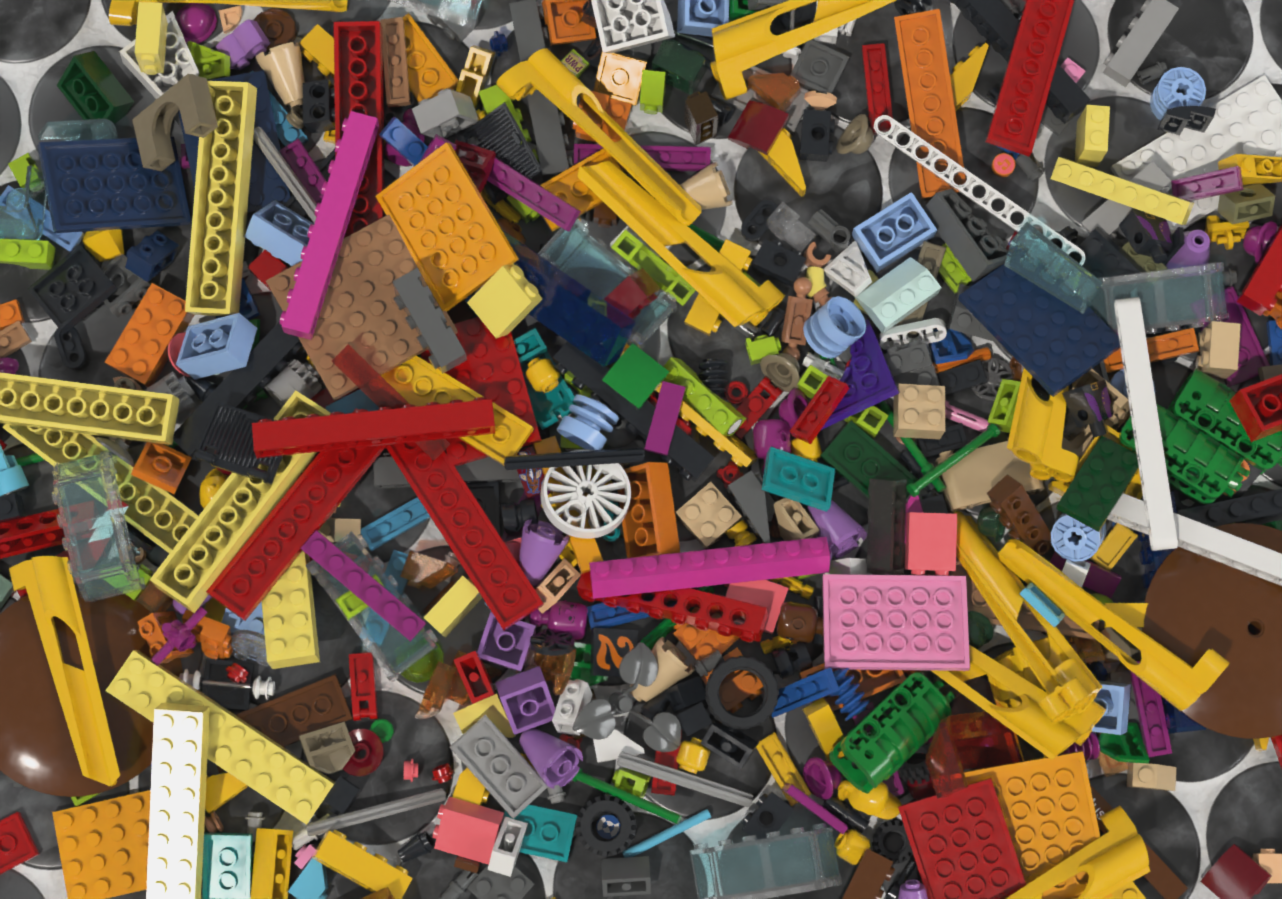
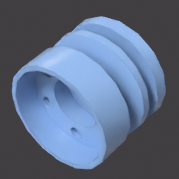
(1181, 80)
(834, 327)
(589, 420)
(1070, 546)

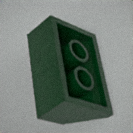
(94, 89)

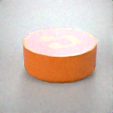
(1003, 165)

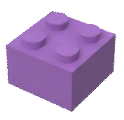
(506, 647)
(526, 700)

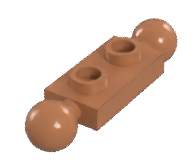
(797, 312)

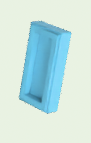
(1042, 604)

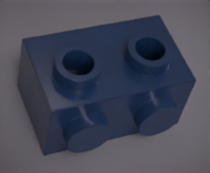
(151, 255)

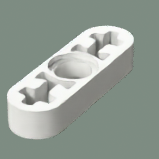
(919, 326)

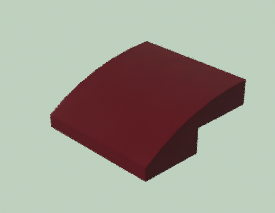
(758, 127)
(476, 161)
(1236, 875)

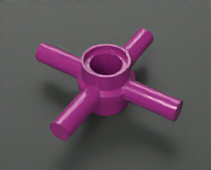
(179, 635)

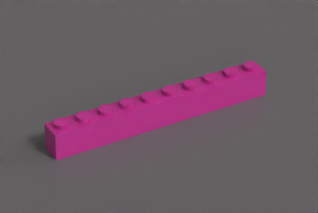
(330, 225)
(709, 567)

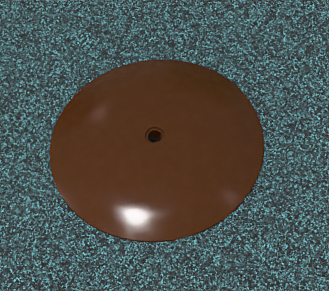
(1208, 606)
(33, 727)

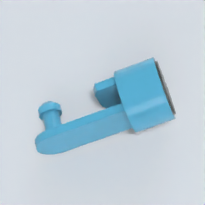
(11, 475)

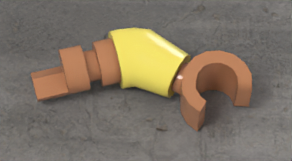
(816, 275)

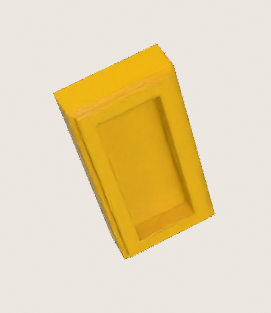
(1114, 546)

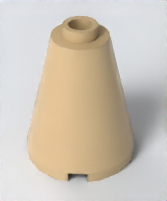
(285, 72)
(708, 188)
(670, 670)

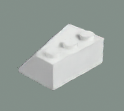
(631, 23)
(177, 61)

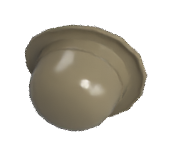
(856, 136)
(781, 370)

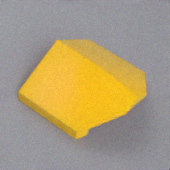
(104, 244)

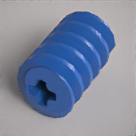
(848, 694)

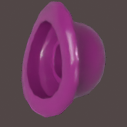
(196, 22)
(1258, 239)
(793, 406)
(821, 777)

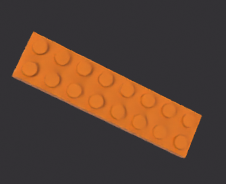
(929, 94)

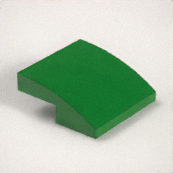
(636, 375)

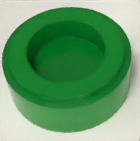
(383, 729)

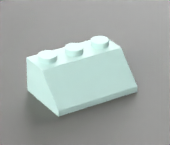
(898, 294)

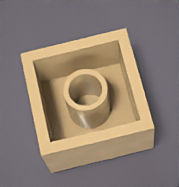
(1218, 349)
(919, 411)
(708, 515)

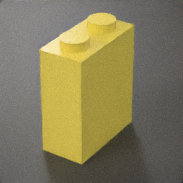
(151, 37)
(1092, 135)
(505, 300)
(453, 606)

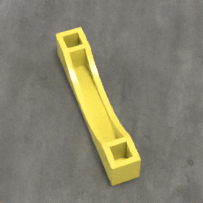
(1122, 191)

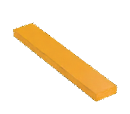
(583, 549)

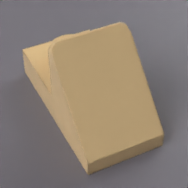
(335, 528)

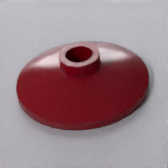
(369, 741)

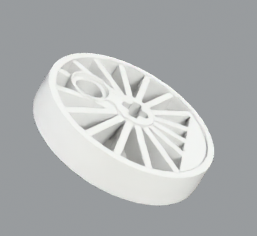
(595, 499)

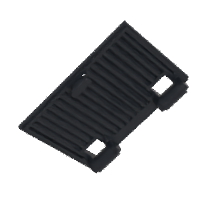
(503, 136)
(232, 438)

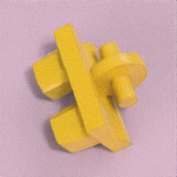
(1225, 232)

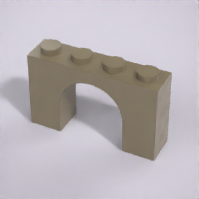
(153, 124)

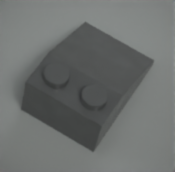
(751, 504)

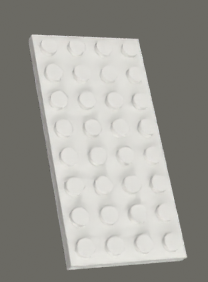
(1242, 124)

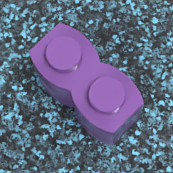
(243, 44)

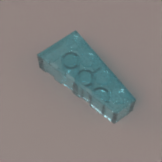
(1051, 268)

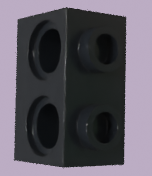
(316, 106)

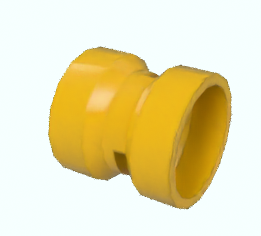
(741, 535)

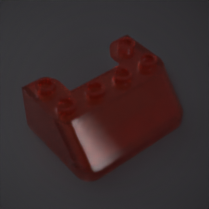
(961, 746)

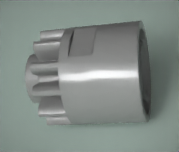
(294, 377)
(178, 387)

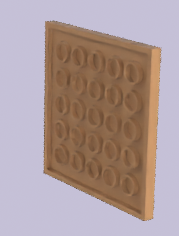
(361, 306)

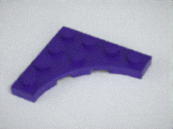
(866, 377)

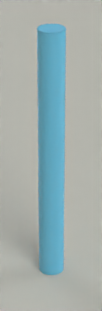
(666, 834)

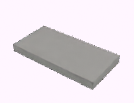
(795, 110)
(498, 766)

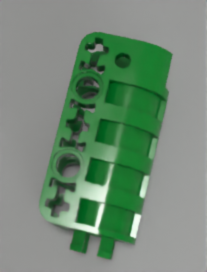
(1211, 407)
(1194, 456)
(895, 735)

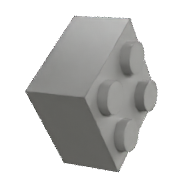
(445, 114)

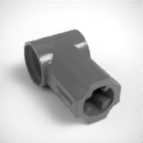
(829, 229)

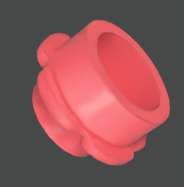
(410, 770)

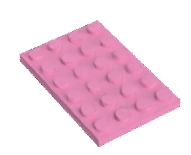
(895, 622)

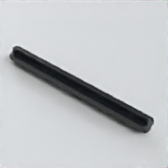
(574, 458)

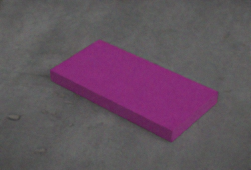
(1250, 351)

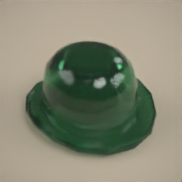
(989, 524)
(979, 629)

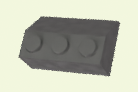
(963, 321)

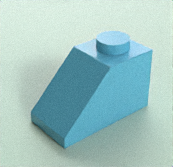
(311, 882)

